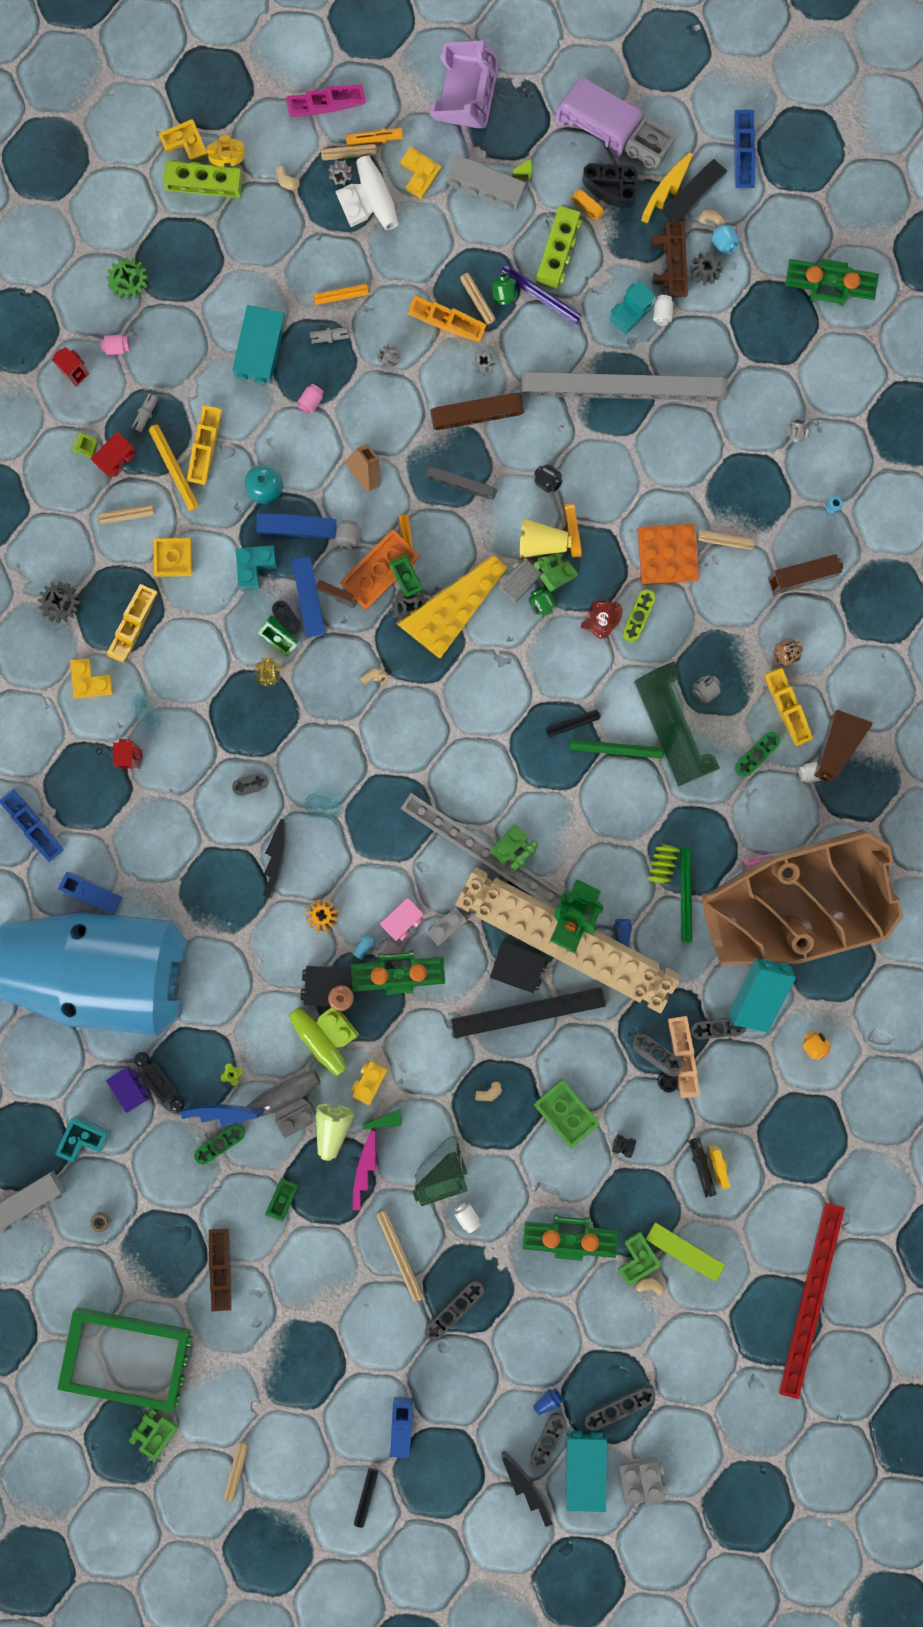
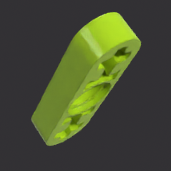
(628, 627)

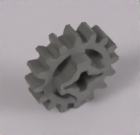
(418, 598)
(50, 604)

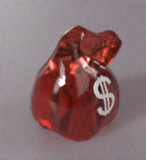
(603, 618)

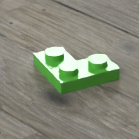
(643, 1259)

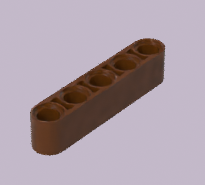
(477, 411)

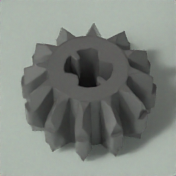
(706, 261)

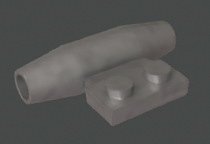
(288, 1104)

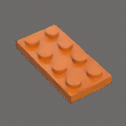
(373, 573)

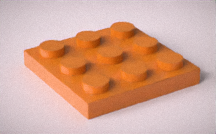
(668, 554)

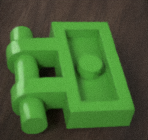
(557, 576)
(509, 844)
(158, 1437)

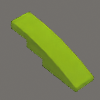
(685, 1252)

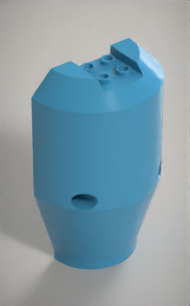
(113, 975)

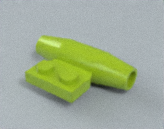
(325, 1036)

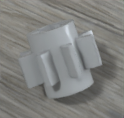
(340, 178)
(389, 356)
(483, 368)
(797, 430)

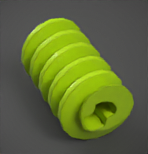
(663, 864)

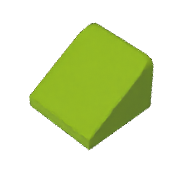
(523, 171)
(84, 444)

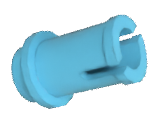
(834, 504)
(364, 946)

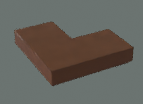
(340, 595)

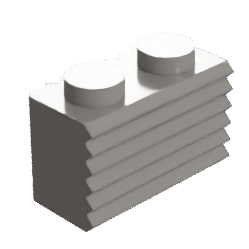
(519, 580)
(446, 926)

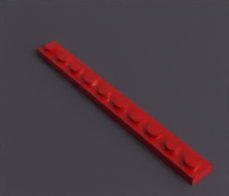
(811, 1300)

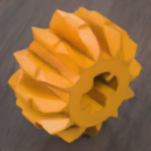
(316, 919)

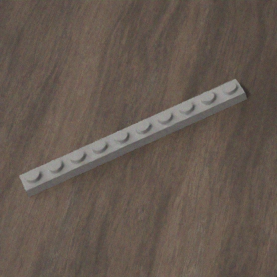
(480, 850)

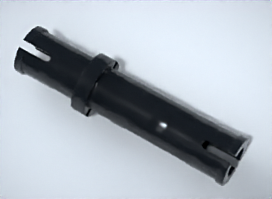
(700, 1161)

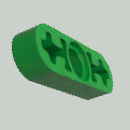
(771, 748)
(210, 1156)

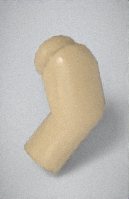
(286, 181)
(713, 216)
(374, 674)
(491, 1094)
(649, 1283)

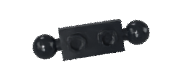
(159, 1082)

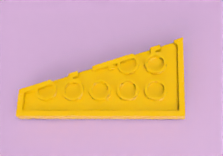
(446, 613)

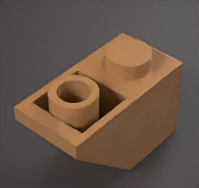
(365, 467)

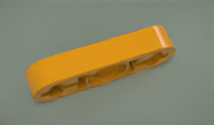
(572, 529)

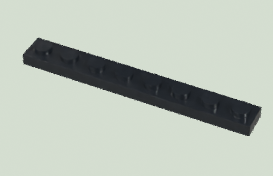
(528, 1012)

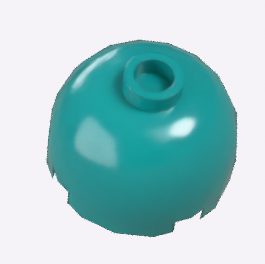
(263, 484)

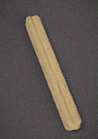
(399, 1256)

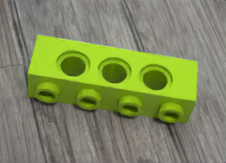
(210, 186)
(567, 219)

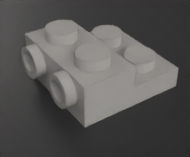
(649, 143)
(643, 1481)

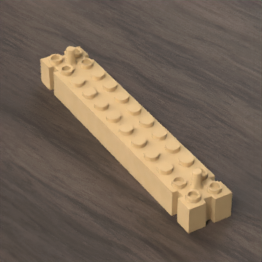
(595, 955)

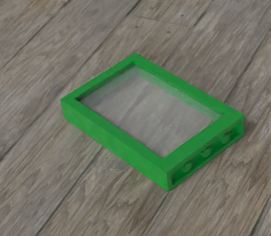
(125, 1359)

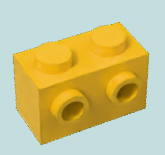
(368, 1085)

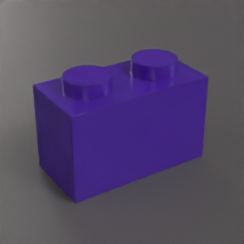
(128, 1089)

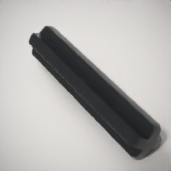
(573, 723)
(366, 1498)

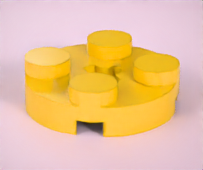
(226, 151)

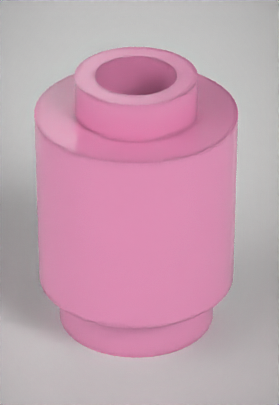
(115, 344)
(310, 399)

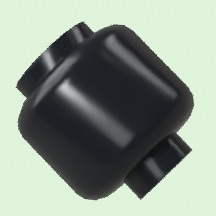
(548, 478)

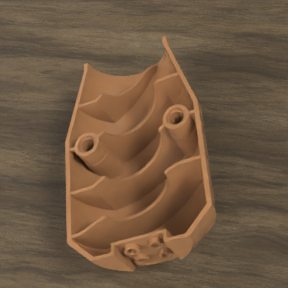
(805, 903)

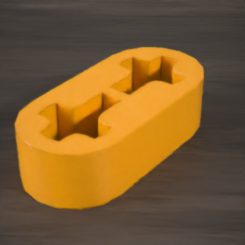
(587, 204)

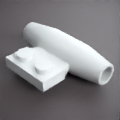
(368, 197)

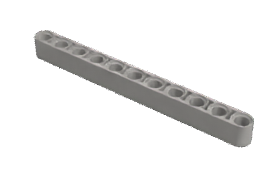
(624, 386)

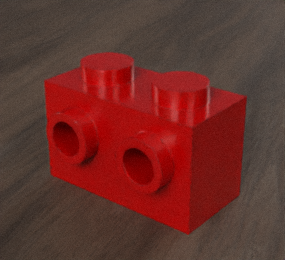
(70, 365)
(114, 455)
(126, 754)

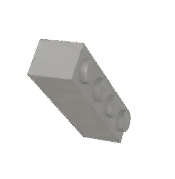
(486, 183)
(29, 1199)

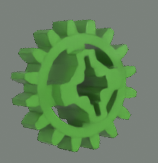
(136, 274)

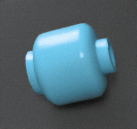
(725, 239)

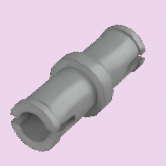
(329, 335)
(145, 413)

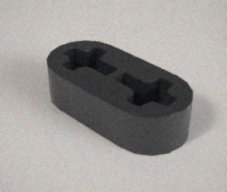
(289, 614)

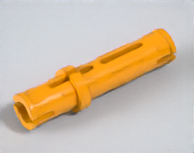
(374, 136)

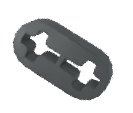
(248, 780)

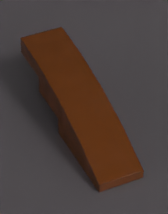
(220, 1270)

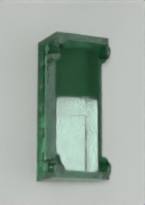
(671, 725)
(441, 1174)

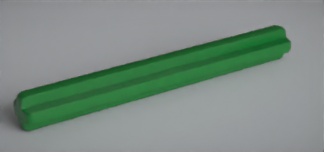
(616, 748)
(686, 894)

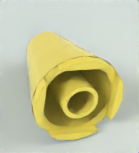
(542, 539)

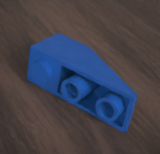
(89, 892)
(401, 1427)

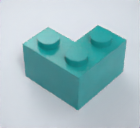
(634, 308)
(249, 563)
(81, 1134)

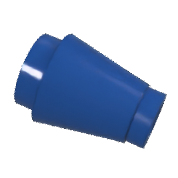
(623, 931)
(548, 1402)

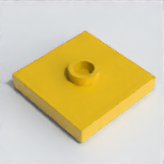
(172, 557)
(719, 1166)

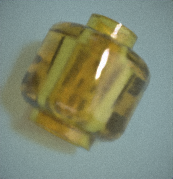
(267, 672)

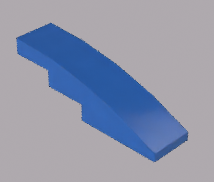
(744, 149)
(296, 525)
(308, 596)
(31, 825)
(225, 1113)

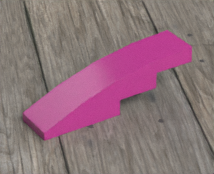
(325, 101)
(366, 1163)

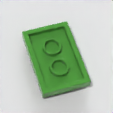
(566, 1113)

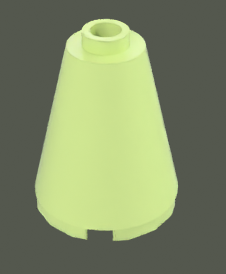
(331, 1129)

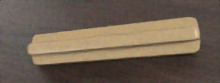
(348, 152)
(477, 298)
(126, 514)
(726, 539)
(235, 1471)

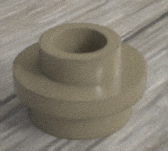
(96, 1226)

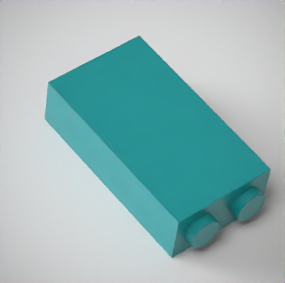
(258, 344)
(762, 995)
(586, 1471)

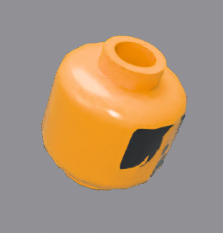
(816, 1045)

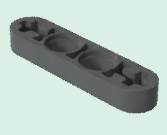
(460, 483)
(454, 1310)
(617, 1404)

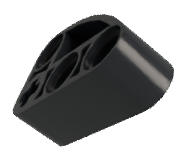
(612, 190)

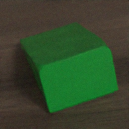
(405, 575)
(277, 636)
(388, 1120)
(281, 1200)

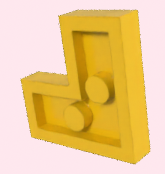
(187, 136)
(424, 172)
(84, 684)

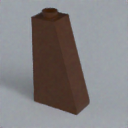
(805, 574)
(840, 742)

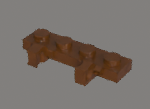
(674, 244)

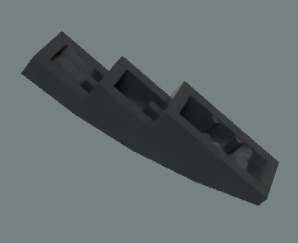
(694, 191)
(276, 850)
(523, 1484)

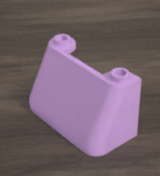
(467, 85)
(599, 114)

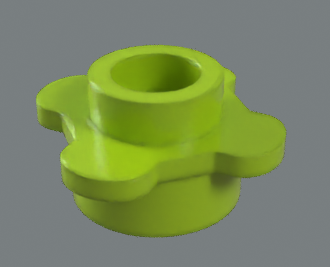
(232, 1079)

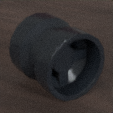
(667, 1085)
(623, 1146)

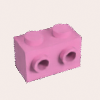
(402, 919)

